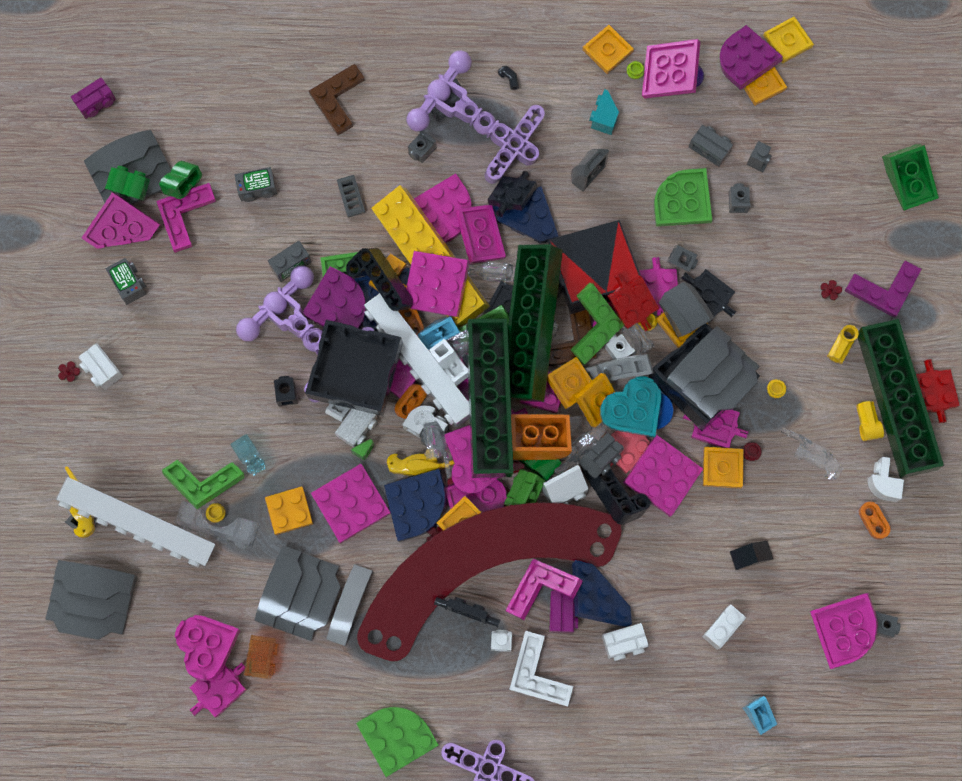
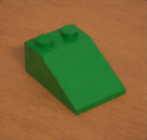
(911, 176)

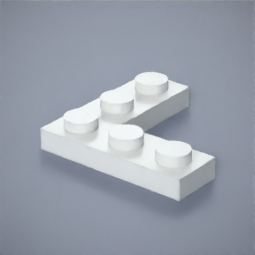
(527, 683)

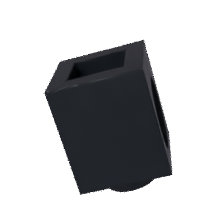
(285, 399)

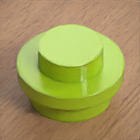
(635, 70)

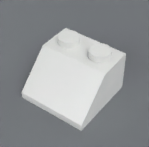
(566, 487)

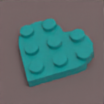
(634, 408)

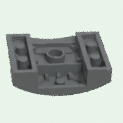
(135, 152)
(714, 374)
(298, 594)
(90, 600)

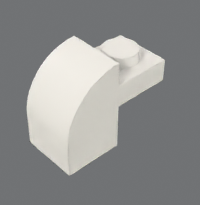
(449, 362)
(410, 426)
(884, 486)

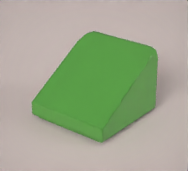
(363, 450)

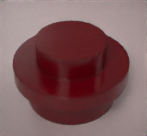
(751, 451)

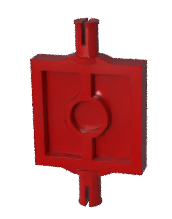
(633, 302)
(937, 390)

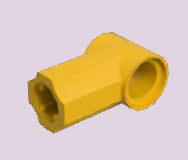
(842, 344)
(869, 426)

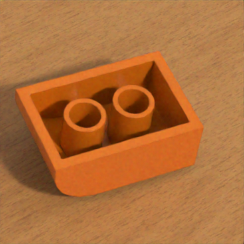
(540, 436)

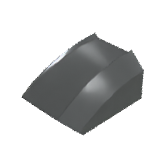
(589, 168)
(685, 309)

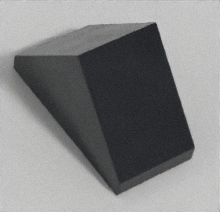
(751, 555)

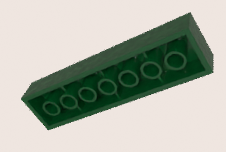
(532, 319)
(489, 398)
(899, 399)

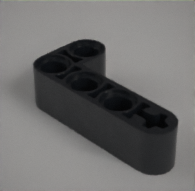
(375, 265)
(615, 498)

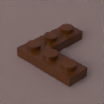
(327, 91)
(580, 326)

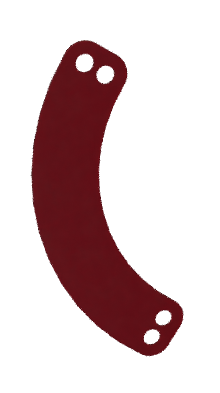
(471, 548)

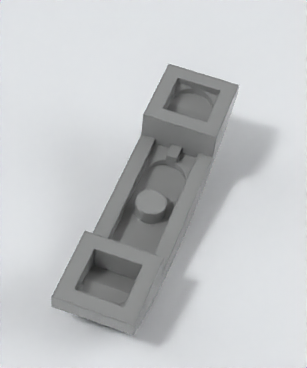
(622, 368)
(348, 605)

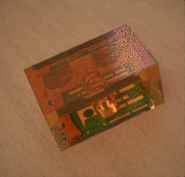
(261, 657)

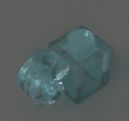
(248, 454)

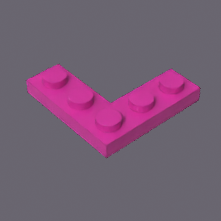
(171, 211)
(530, 585)

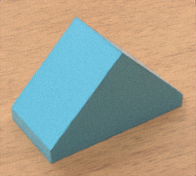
(437, 331)
(760, 714)

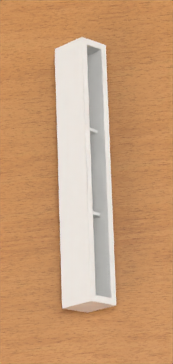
(421, 362)
(134, 521)

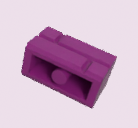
(93, 98)
(562, 614)

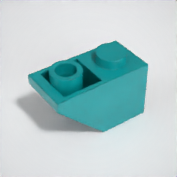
(606, 114)

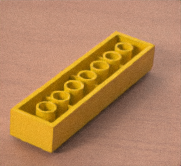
(415, 232)

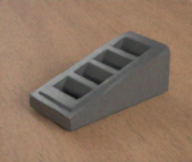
(351, 184)

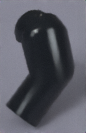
(507, 72)

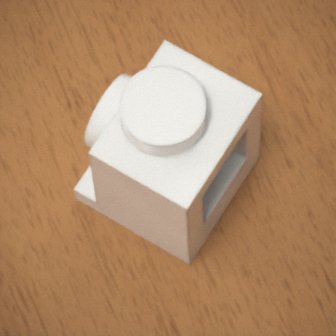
(617, 353)
(501, 641)

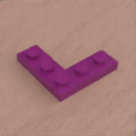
(886, 301)

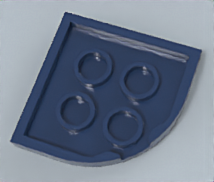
(416, 504)

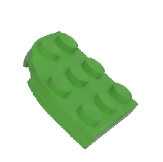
(683, 199)
(396, 737)

